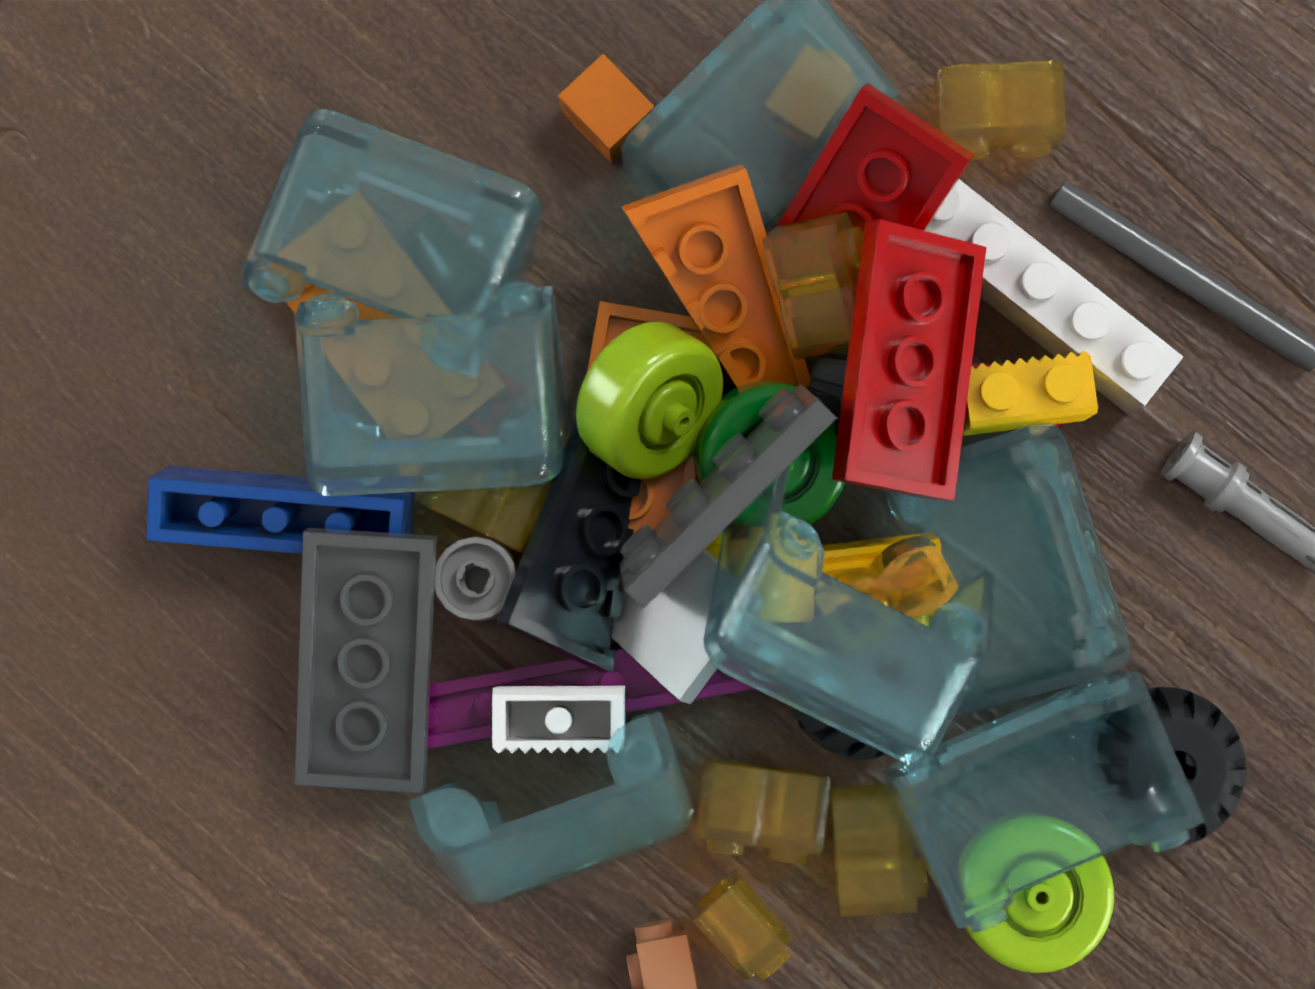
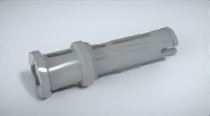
(1228, 489)

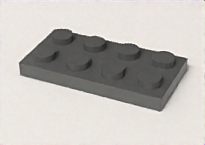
(707, 508)
(365, 660)

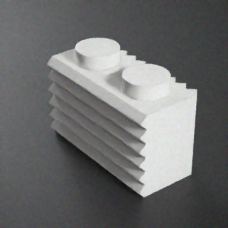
(556, 717)

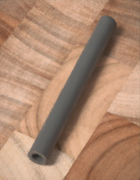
(1185, 275)

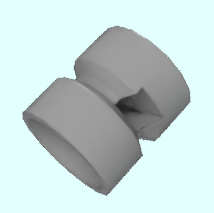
(474, 578)

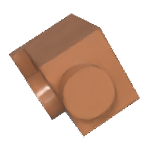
(661, 957)

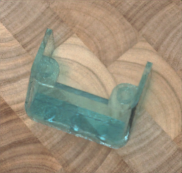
(833, 647)

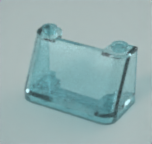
(757, 102)
(389, 224)
(432, 396)
(1031, 527)
(1032, 800)
(502, 859)

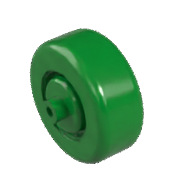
(809, 482)

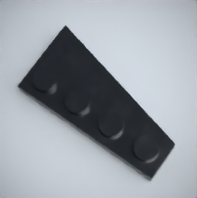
(571, 568)

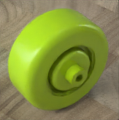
(648, 399)
(1053, 921)

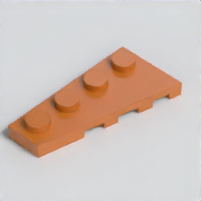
(714, 259)

